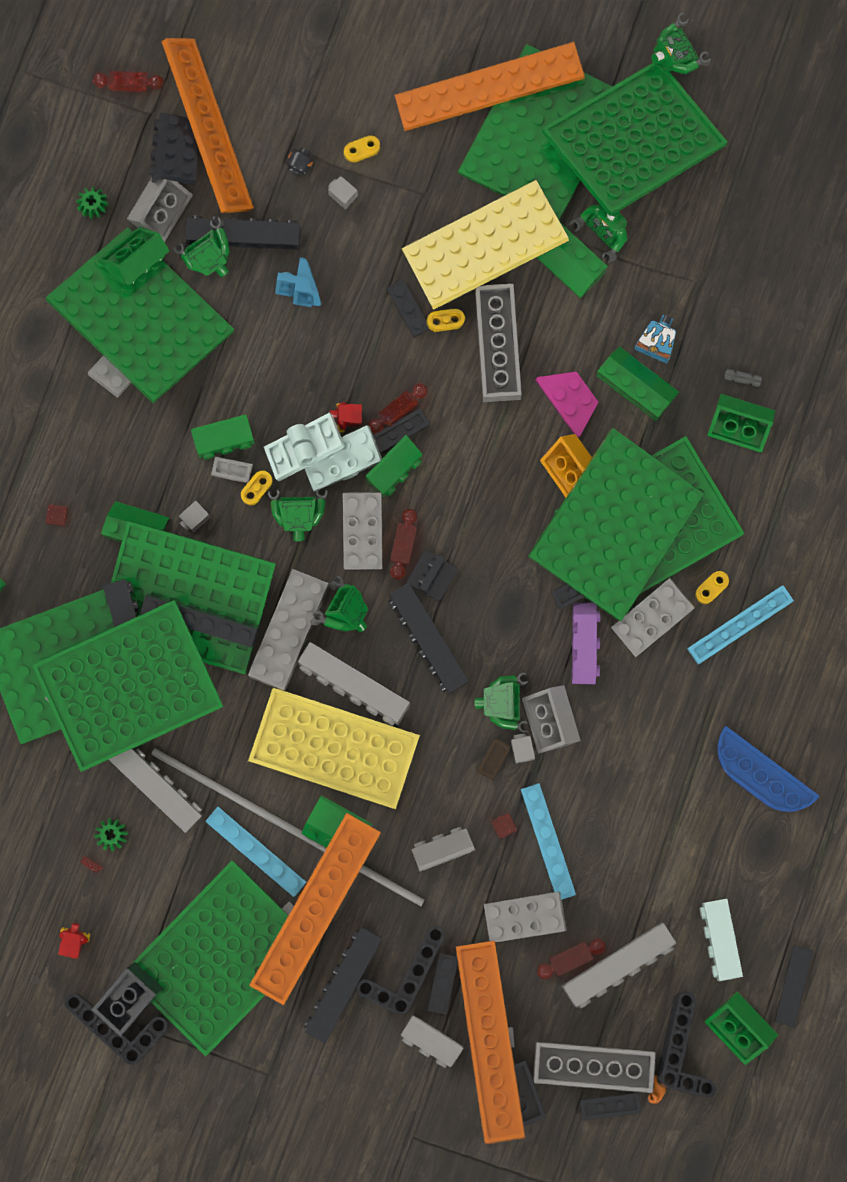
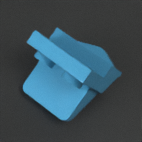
(300, 287)

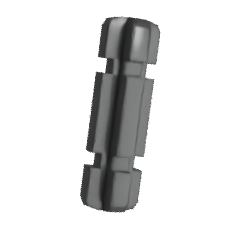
(743, 377)

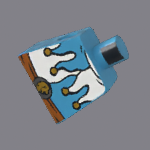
(657, 339)

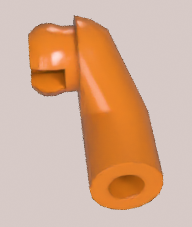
(658, 1092)

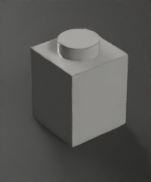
(342, 192)
(193, 517)
(522, 748)

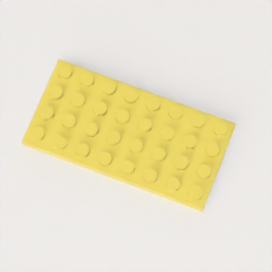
(485, 244)
(334, 748)

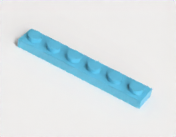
(740, 625)
(548, 841)
(256, 851)

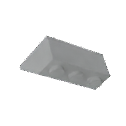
(160, 206)
(551, 719)
(442, 849)
(431, 1042)

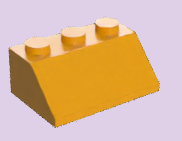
(566, 462)

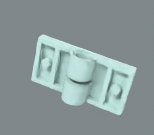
(304, 446)
(357, 455)

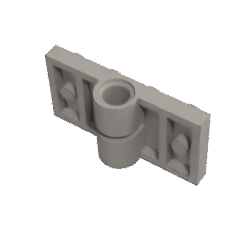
(109, 377)
(362, 530)
(653, 617)
(525, 917)

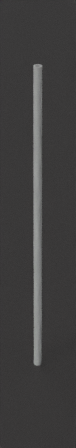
(277, 821)

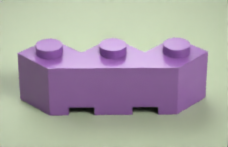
(585, 643)

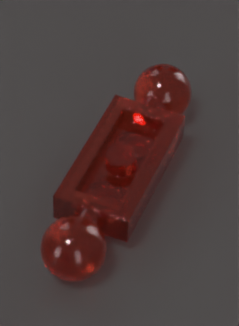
(128, 81)
(398, 408)
(403, 544)
(571, 958)

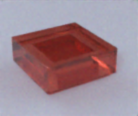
(56, 515)
(504, 826)
(91, 864)

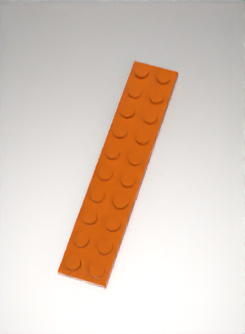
(489, 86)
(207, 125)
(315, 909)
(490, 1042)

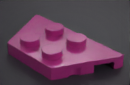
(570, 399)

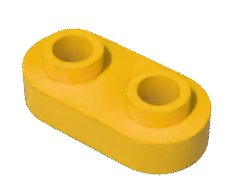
(362, 149)
(444, 318)
(256, 488)
(712, 587)

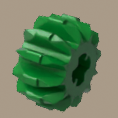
(89, 196)
(105, 838)

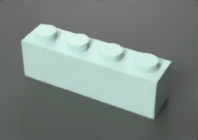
(722, 940)

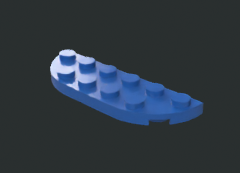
(761, 775)

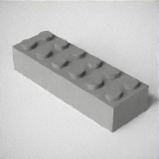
(498, 343)
(288, 630)
(354, 684)
(619, 964)
(594, 1067)

